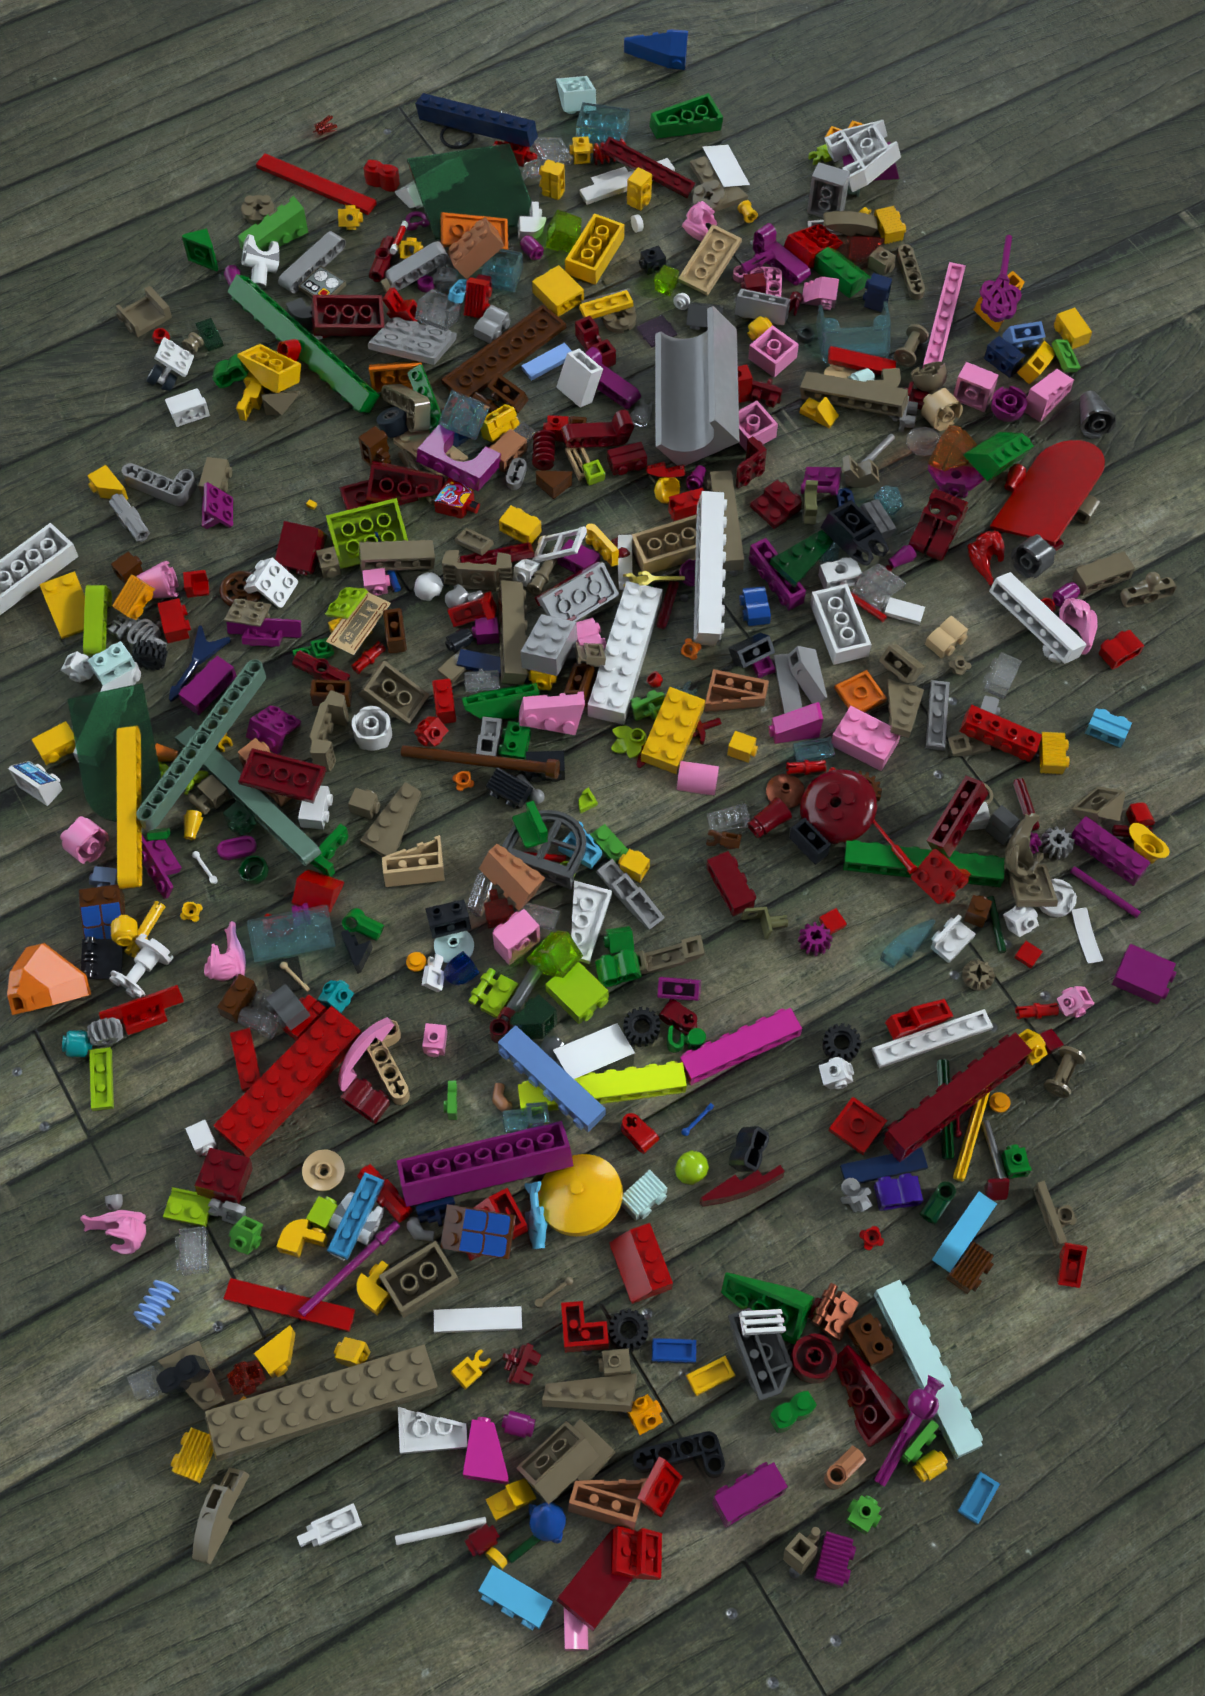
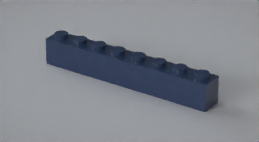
(476, 120)

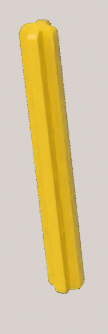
(970, 1139)

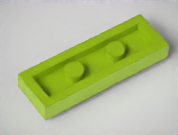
(101, 1079)

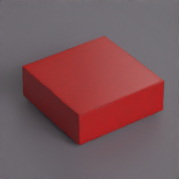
(833, 921)
(1028, 954)

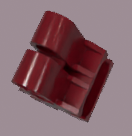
(931, 522)

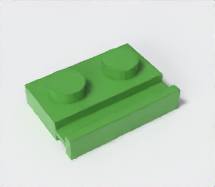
(925, 1437)

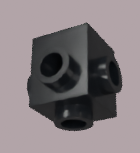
(652, 260)

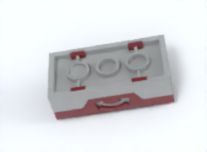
(579, 593)

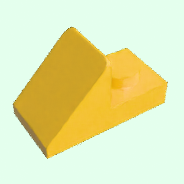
(821, 412)
(510, 1499)

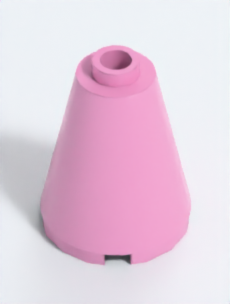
(162, 579)

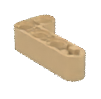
(387, 1066)

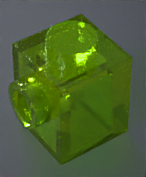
(666, 280)

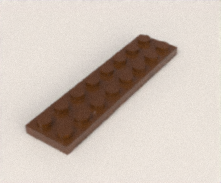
(505, 352)

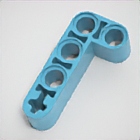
(964, 1231)

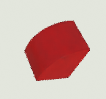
(1139, 814)

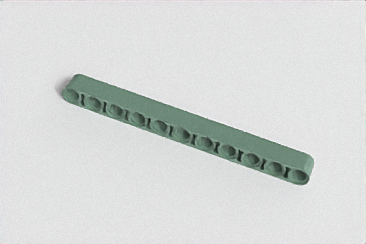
(201, 745)
(260, 806)

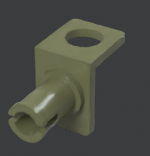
(767, 921)

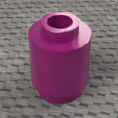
(531, 247)
(1069, 590)
(518, 1424)

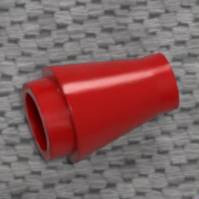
(1015, 476)

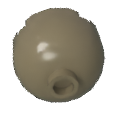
(930, 378)

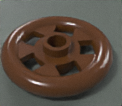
(225, 587)

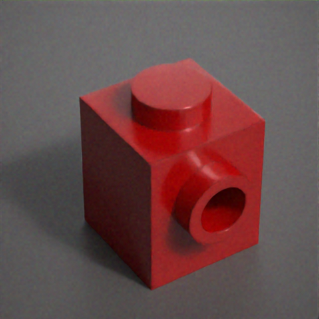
(555, 424)

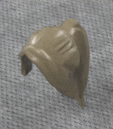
(1018, 856)

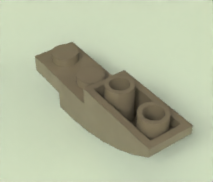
(213, 1518)

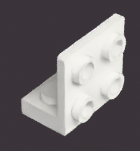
(187, 407)

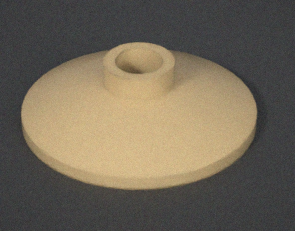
(320, 1161)

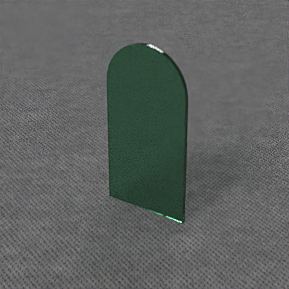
(95, 735)

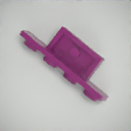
(269, 633)
(159, 863)

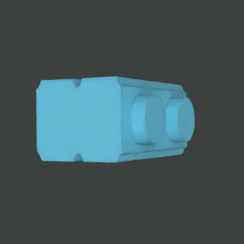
(1108, 727)

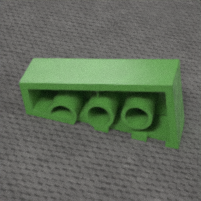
(281, 226)

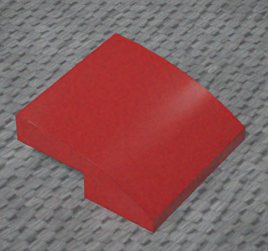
(660, 470)
(637, 1553)

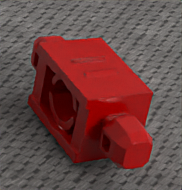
(521, 153)

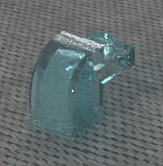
(531, 1116)

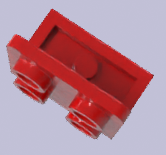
(940, 877)

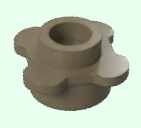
(959, 670)
(1068, 1212)

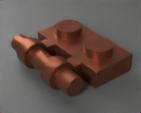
(839, 1314)

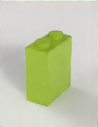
(578, 993)

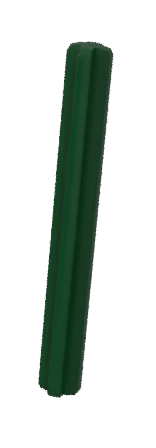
(947, 1132)

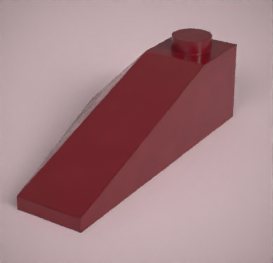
(873, 1402)

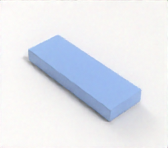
(546, 362)

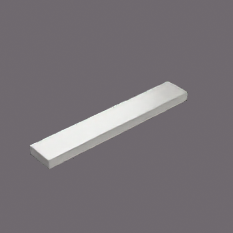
(612, 186)
(931, 1038)

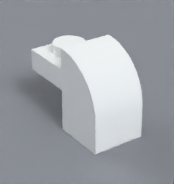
(531, 225)

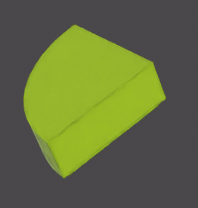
(586, 801)

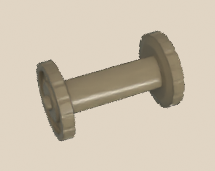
(905, 355)
(1070, 1058)

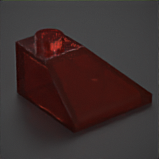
(862, 246)

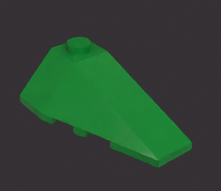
(763, 1295)

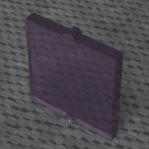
(654, 326)

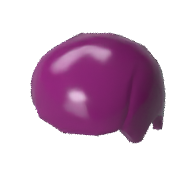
(688, 570)

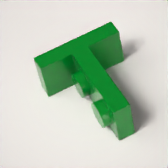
(328, 848)

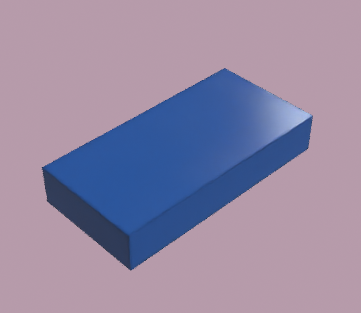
(673, 1350)

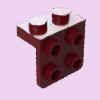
(753, 465)

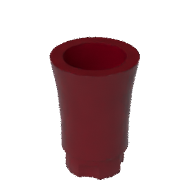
(769, 818)

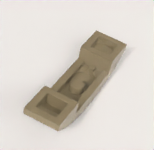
(671, 956)

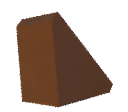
(554, 481)

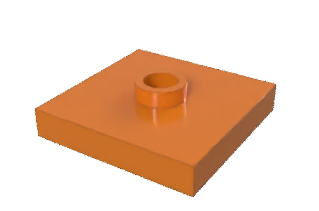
(860, 692)

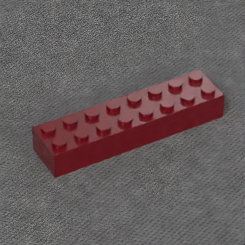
(957, 1096)

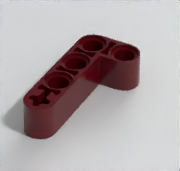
(599, 434)

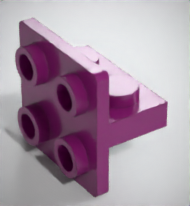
(216, 507)

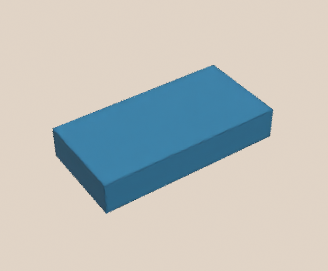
(978, 1498)

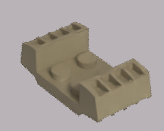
(476, 576)
(330, 712)

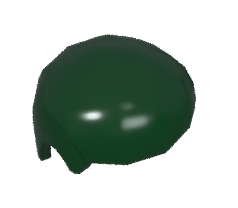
(253, 870)

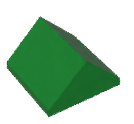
(200, 249)

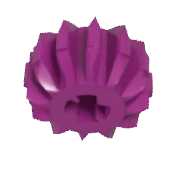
(820, 944)

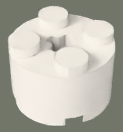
(372, 728)

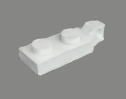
(331, 1526)

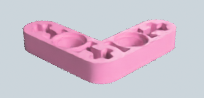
(768, 274)

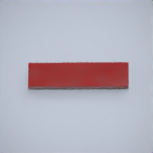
(858, 360)

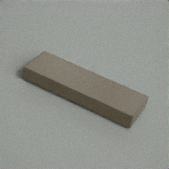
(1049, 1214)

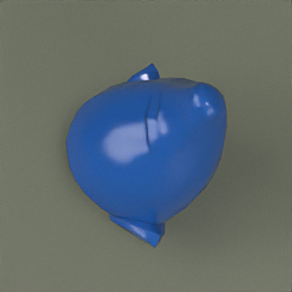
(547, 1521)

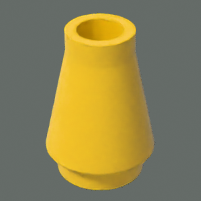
(192, 822)

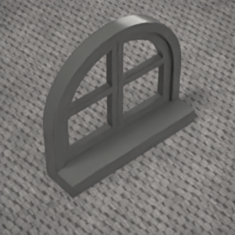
(553, 871)

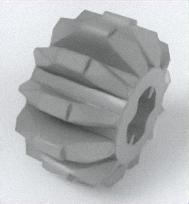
(1055, 836)
(105, 1031)

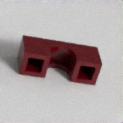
(588, 335)

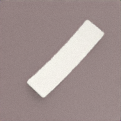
(625, 563)
(1086, 935)

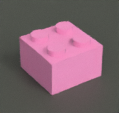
(773, 351)
(975, 386)
(757, 423)
(516, 936)

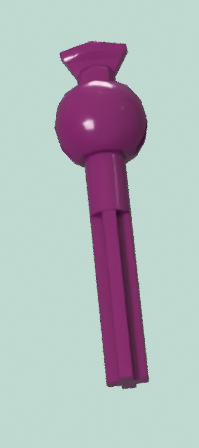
(922, 1405)

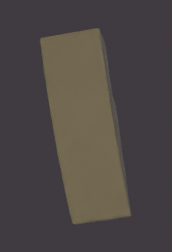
(850, 222)

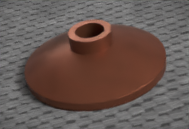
(792, 796)

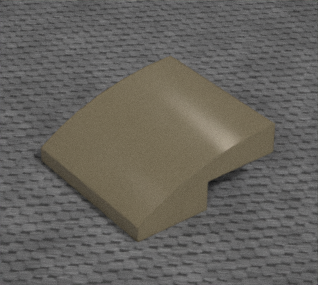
(600, 1446)

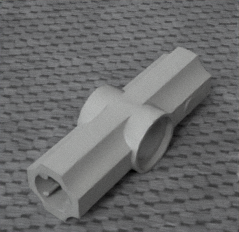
(129, 517)

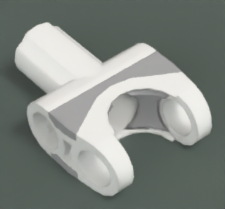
(260, 260)
(370, 1227)

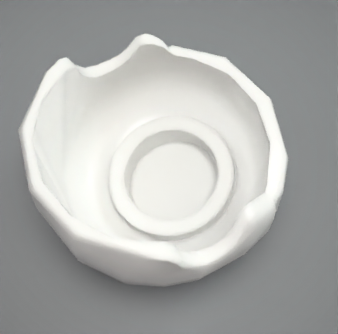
(428, 586)

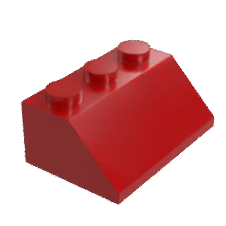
(641, 1263)

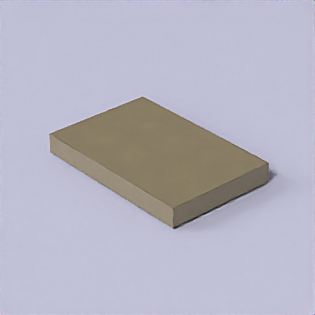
(1034, 889)

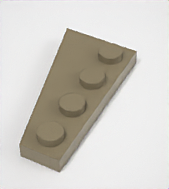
(705, 172)
(903, 706)
(388, 829)
(601, 1393)

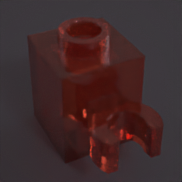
(497, 910)

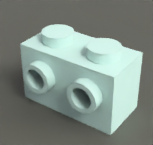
(111, 663)

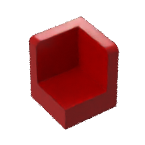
(196, 583)

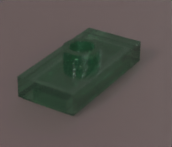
(209, 334)

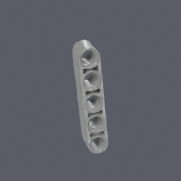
(319, 254)

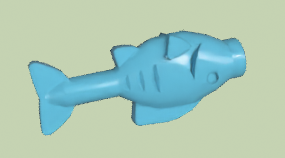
(534, 1218)

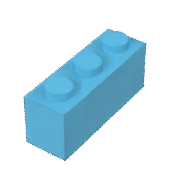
(515, 1598)

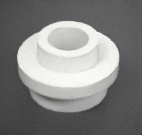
(681, 301)

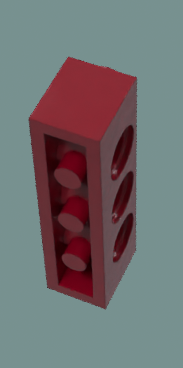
(957, 816)

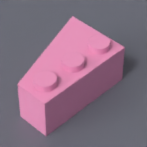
(1047, 394)
(552, 713)

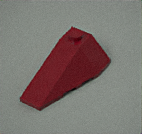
(398, 482)

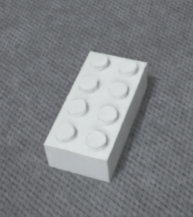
(840, 624)

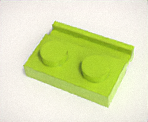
(187, 1207)

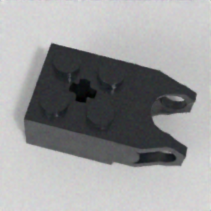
(854, 532)

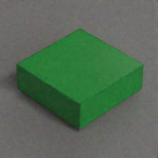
(158, 834)

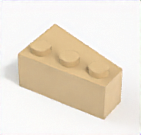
(415, 865)

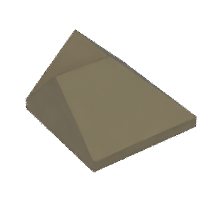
(279, 402)
(1101, 805)

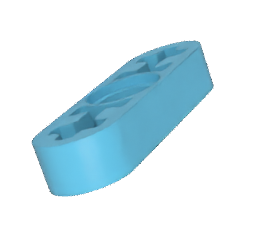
(457, 292)

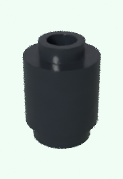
(459, 640)

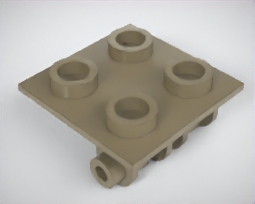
(248, 612)

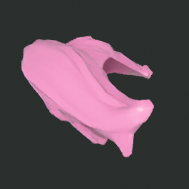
(696, 220)
(1079, 616)
(228, 965)
(120, 1224)

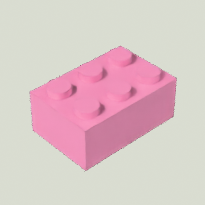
(865, 738)

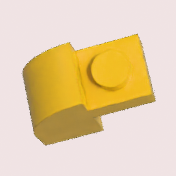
(296, 1234)
(370, 1292)

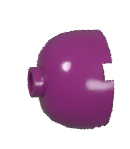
(1008, 403)

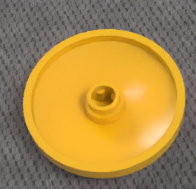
(581, 1196)

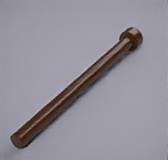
(550, 768)

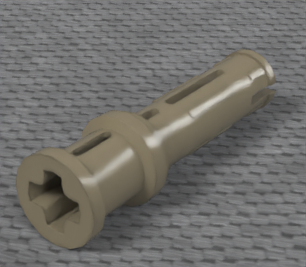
(541, 576)

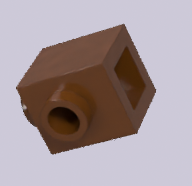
(127, 565)
(977, 910)

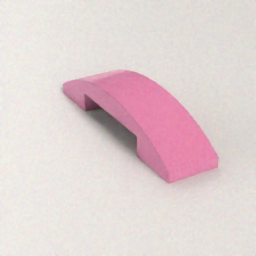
(378, 1030)

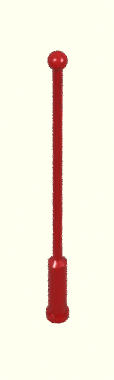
(895, 848)

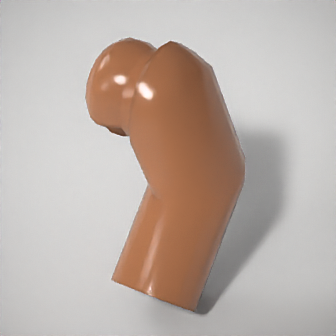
(498, 1098)

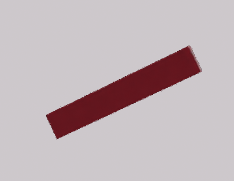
(660, 173)

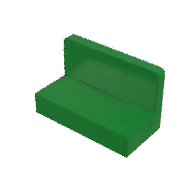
(531, 826)

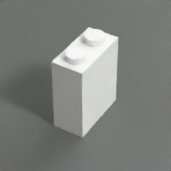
(579, 377)

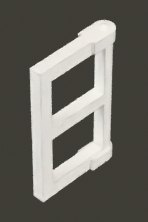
(538, 557)

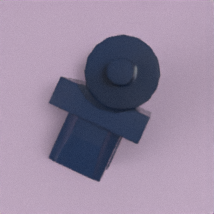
(434, 1210)

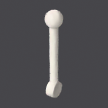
(213, 879)

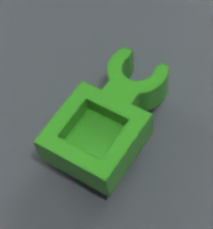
(450, 1104)

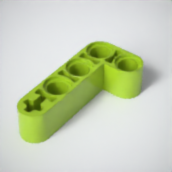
(97, 601)

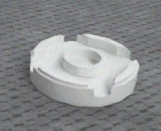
(1065, 897)

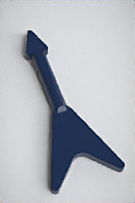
(201, 652)

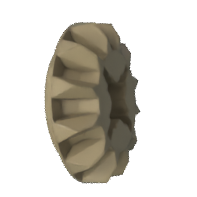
(971, 979)

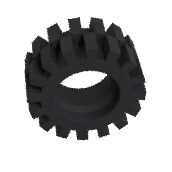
(149, 655)
(841, 1031)
(641, 1038)
(635, 1318)

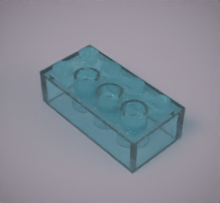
(291, 933)

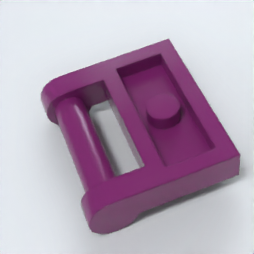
(827, 478)

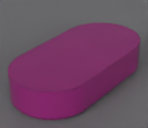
(236, 847)

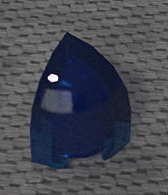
(460, 969)

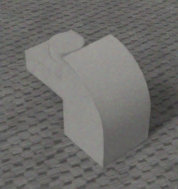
(489, 738)

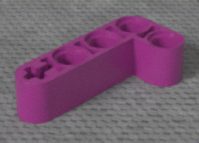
(791, 267)
(613, 385)

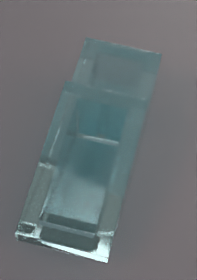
(907, 943)

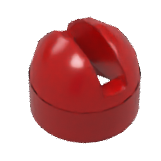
(654, 679)

